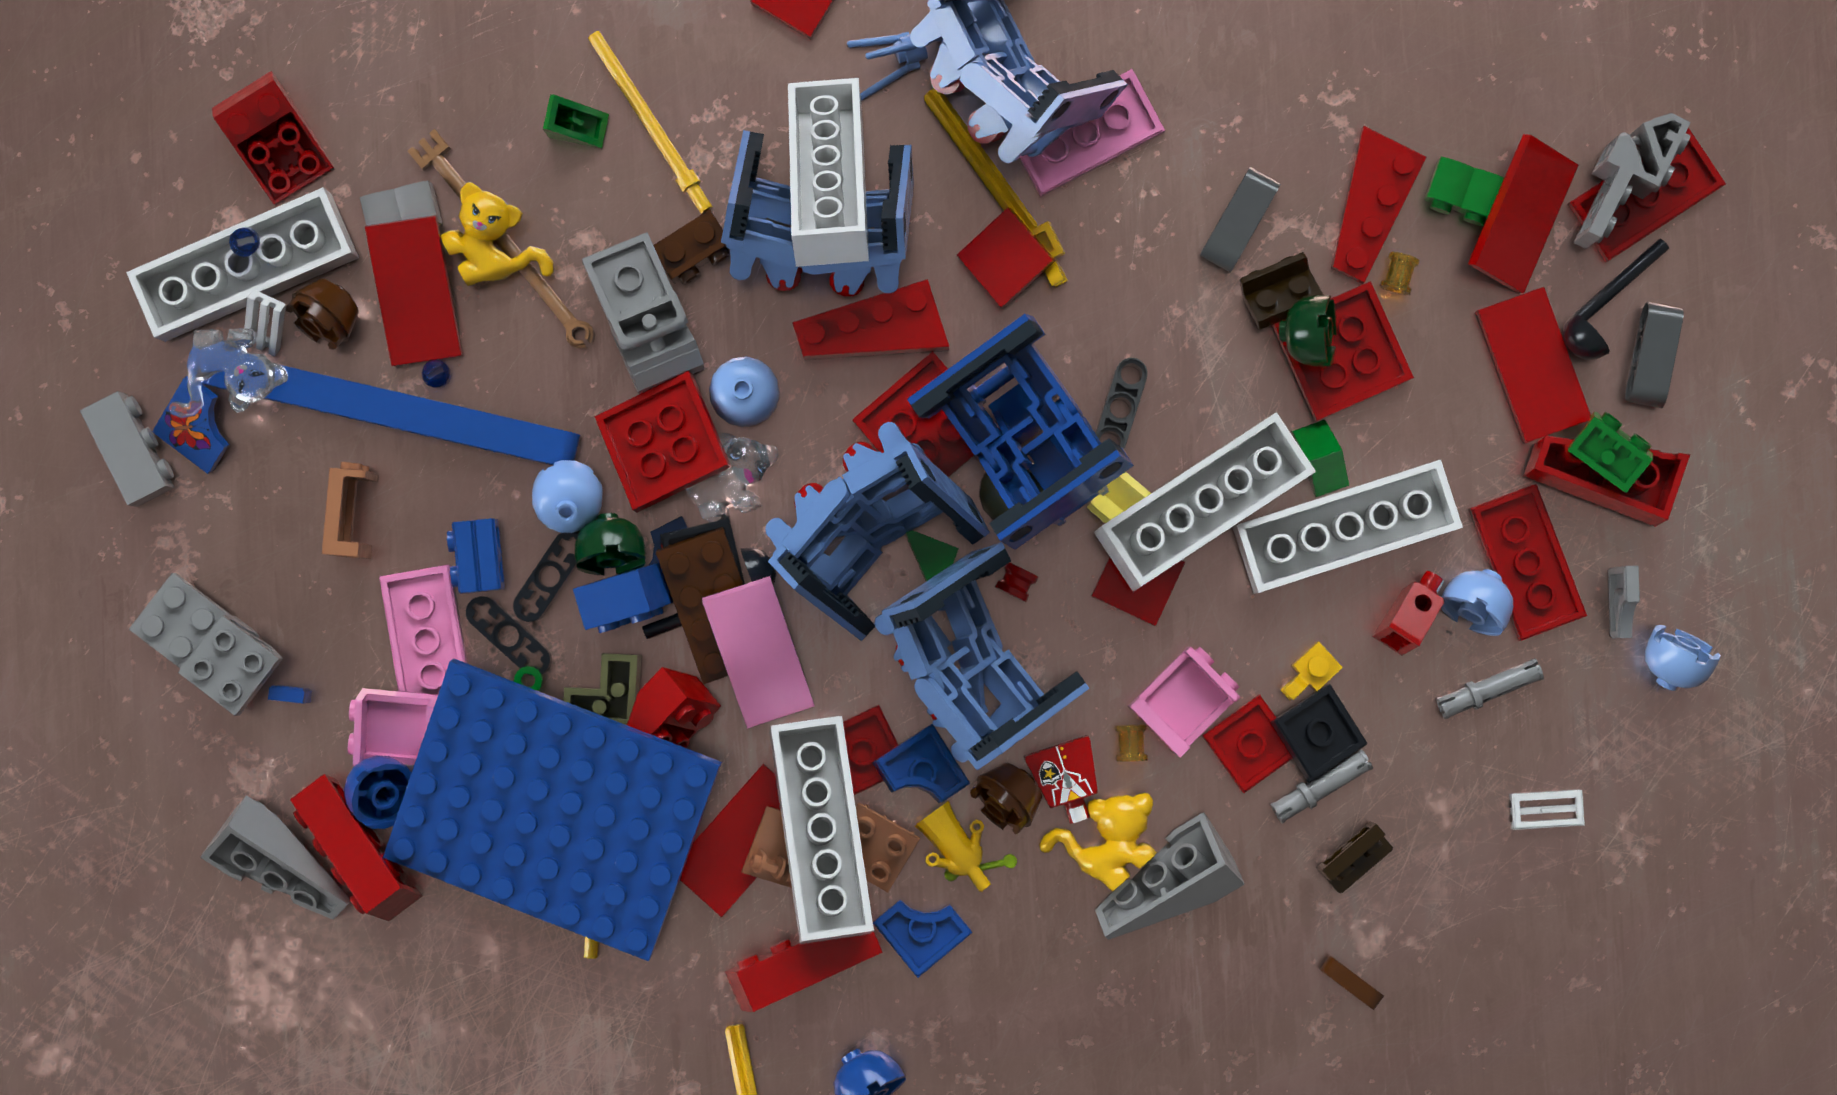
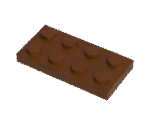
(692, 572)

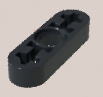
(542, 603)
(495, 611)

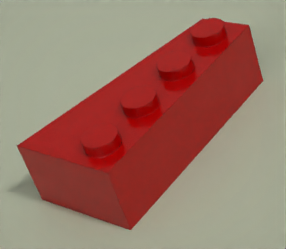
(875, 326)
(1647, 500)
(353, 851)
(795, 967)

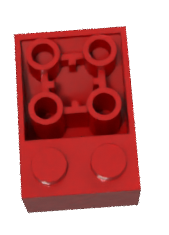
(271, 137)
(673, 707)

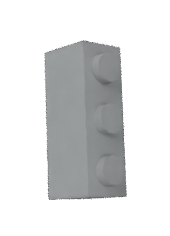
(128, 448)

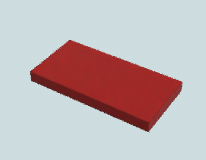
(1689, 184)
(1523, 213)
(413, 290)
(1533, 365)
(1529, 560)
(722, 848)

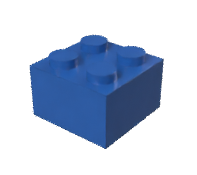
(623, 598)

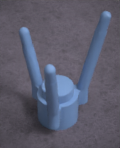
(904, 52)

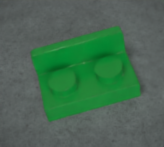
(1612, 451)

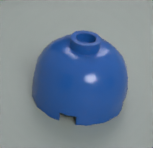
(376, 790)
(868, 1074)

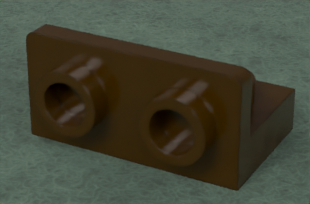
(1276, 288)
(1355, 857)

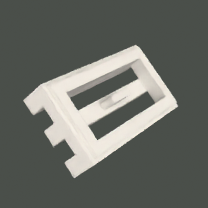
(252, 308)
(1516, 810)

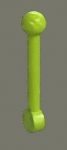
(1008, 861)

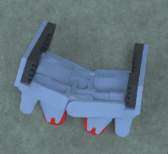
(1016, 90)
(752, 236)
(857, 511)
(957, 695)

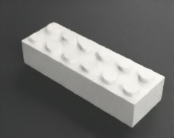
(827, 172)
(213, 281)
(1204, 501)
(1347, 526)
(821, 829)

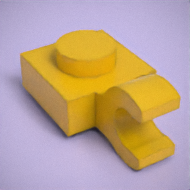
(1049, 239)
(1313, 669)

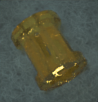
(1399, 273)
(1131, 743)

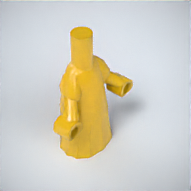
(960, 852)

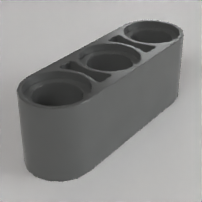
(1240, 219)
(1654, 354)
(1122, 391)

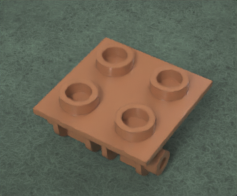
(883, 846)
(768, 851)

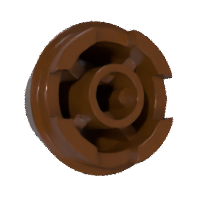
(324, 312)
(1008, 796)

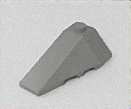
(265, 850)
(1180, 878)

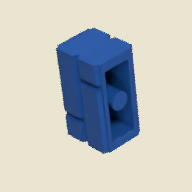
(476, 556)

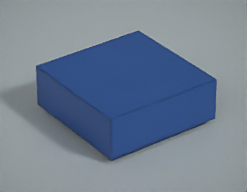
(289, 694)

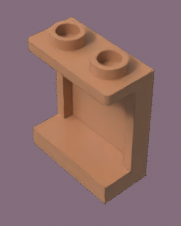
(340, 511)

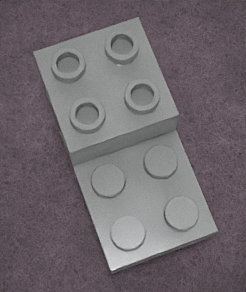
(1633, 165)
(643, 312)
(206, 644)

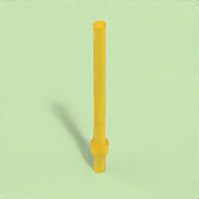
(686, 178)

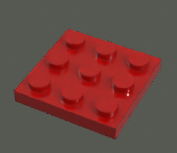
(1364, 361)
(934, 435)
(662, 441)

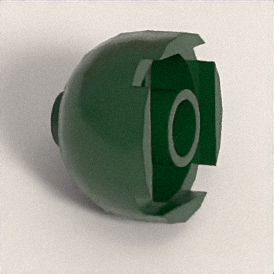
(1311, 330)
(609, 544)

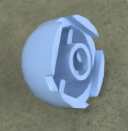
(744, 391)
(567, 496)
(1479, 599)
(1679, 659)

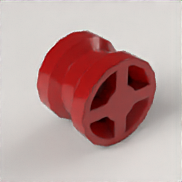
(1016, 582)

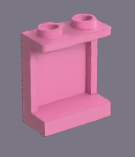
(1185, 699)
(389, 724)

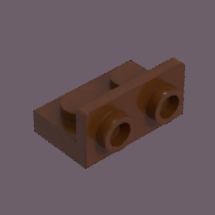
(692, 248)

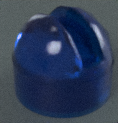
(246, 249)
(439, 380)

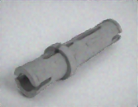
(1476, 694)
(1308, 794)

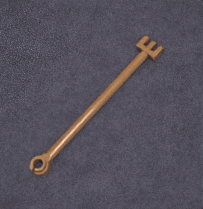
(435, 157)

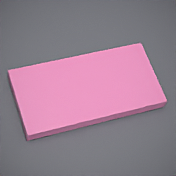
(1083, 148)
(422, 627)
(758, 652)

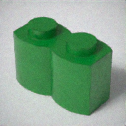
(1463, 190)

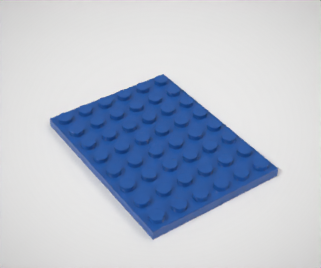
(551, 809)

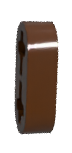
(1351, 982)

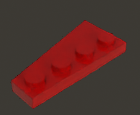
(1376, 194)

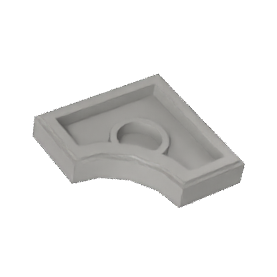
(1623, 598)

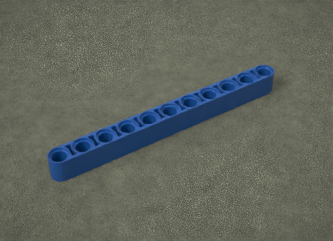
(421, 416)

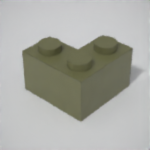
(617, 688)

